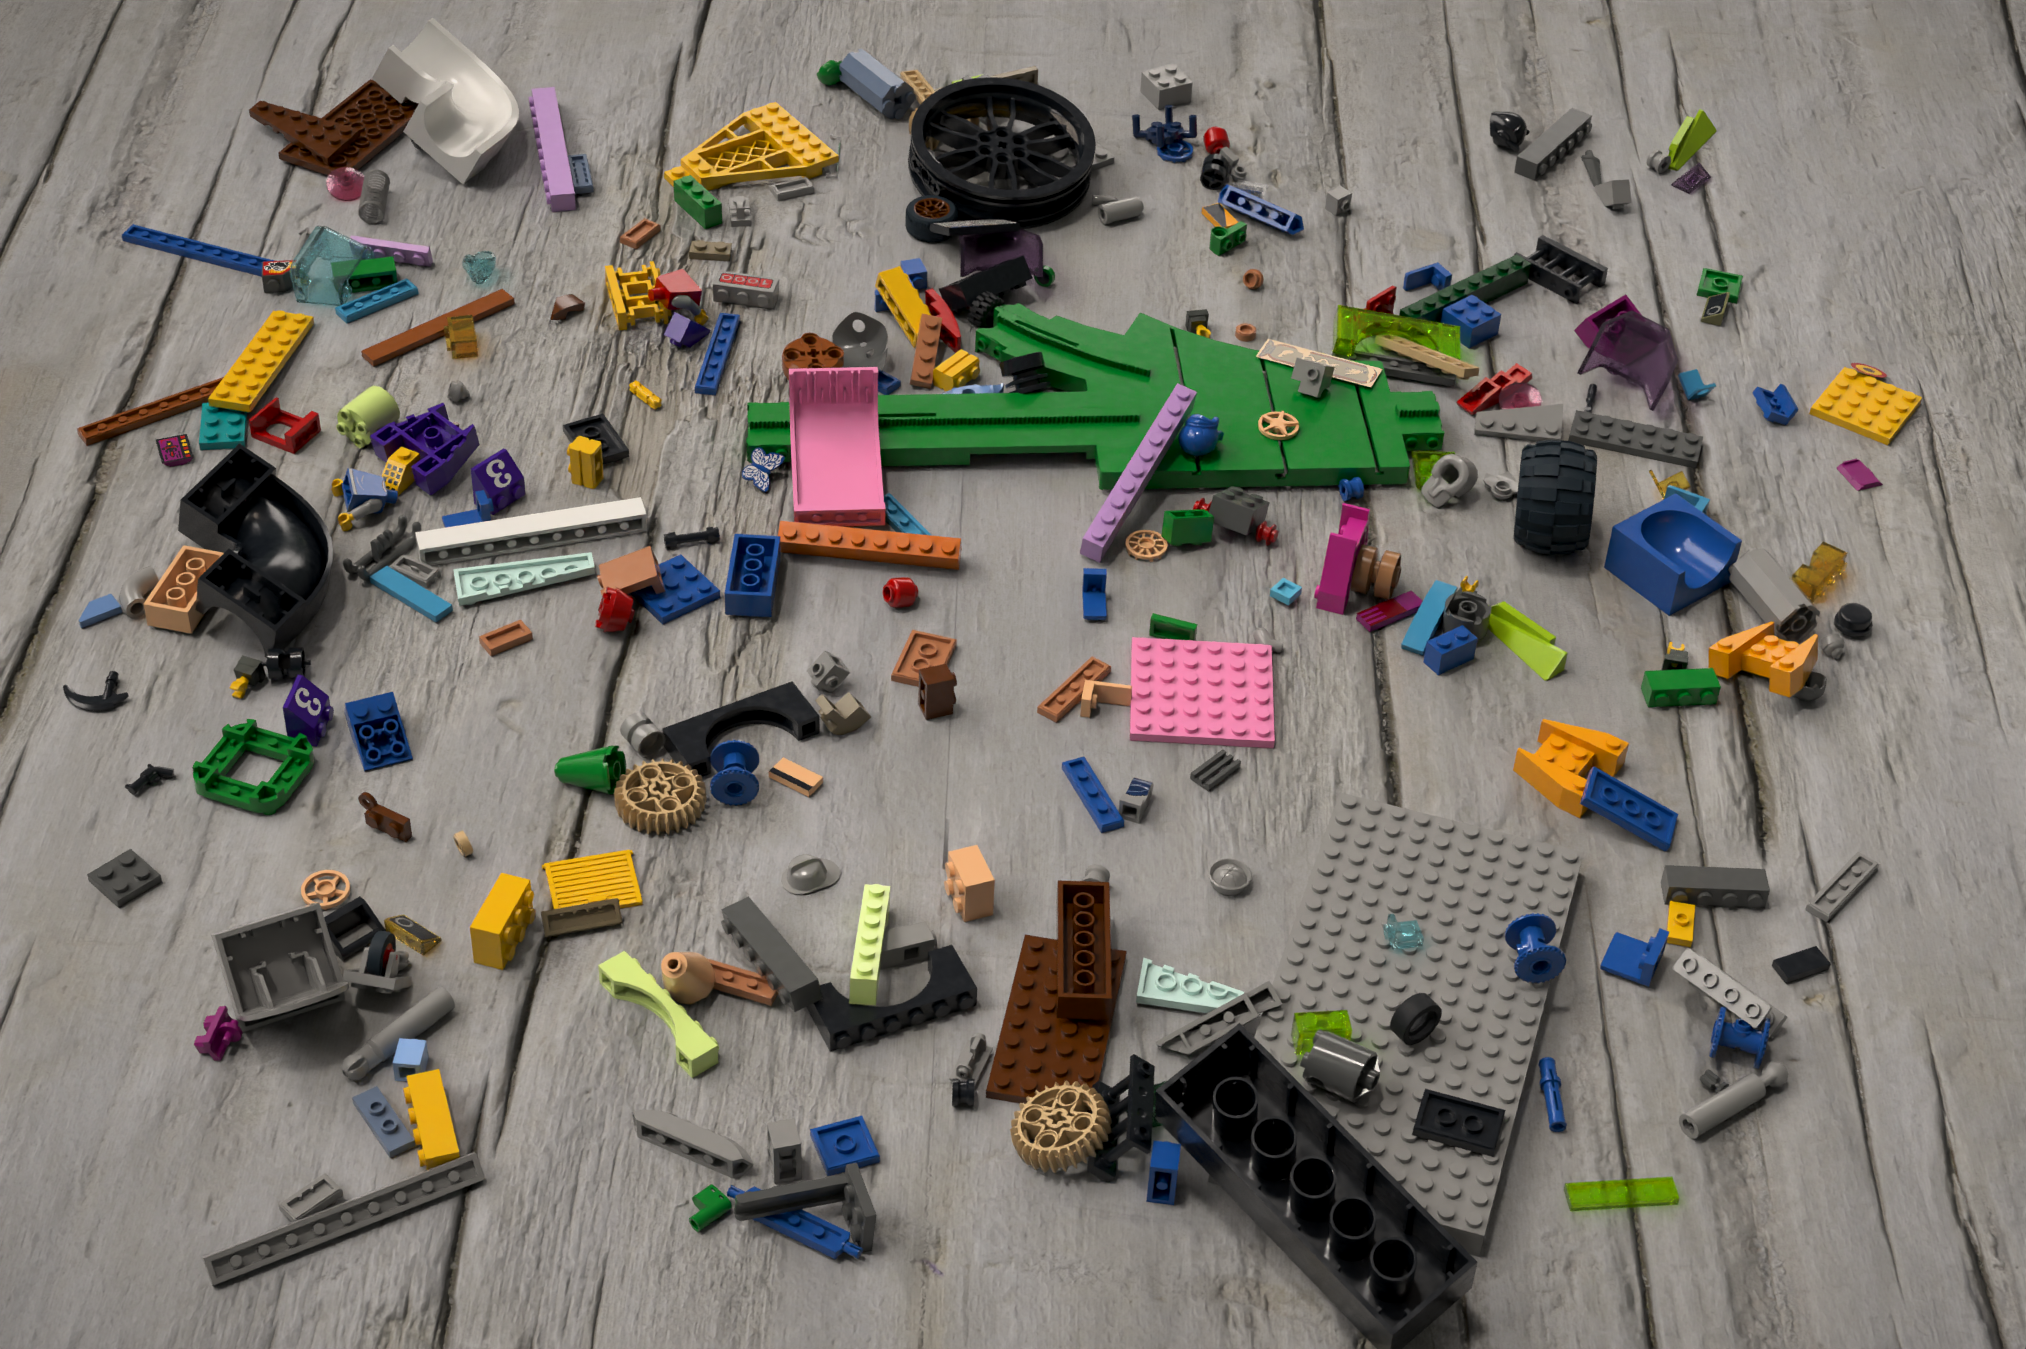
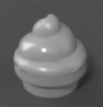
(457, 391)
(1832, 645)

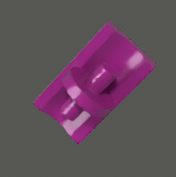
(220, 1032)

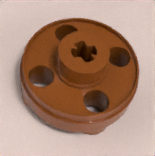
(811, 352)

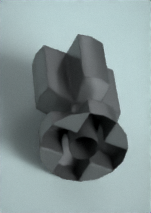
(1712, 1081)

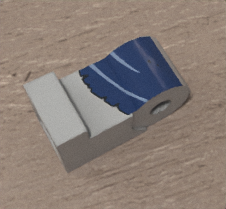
(1136, 797)

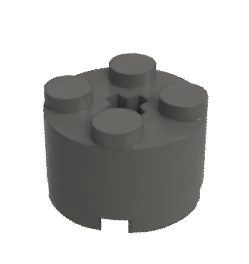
(1467, 610)

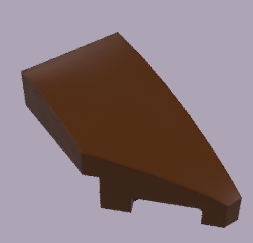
(566, 304)

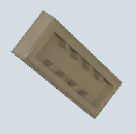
(581, 917)

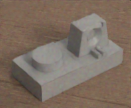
(739, 211)

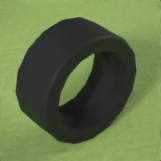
(1415, 1018)

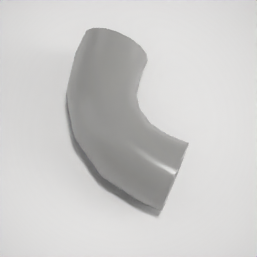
(135, 588)

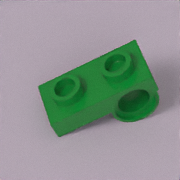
(1225, 239)

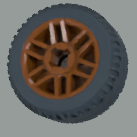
(929, 210)

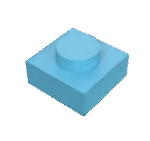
(1285, 591)

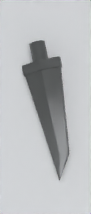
(1592, 166)

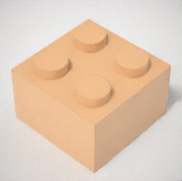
(970, 883)

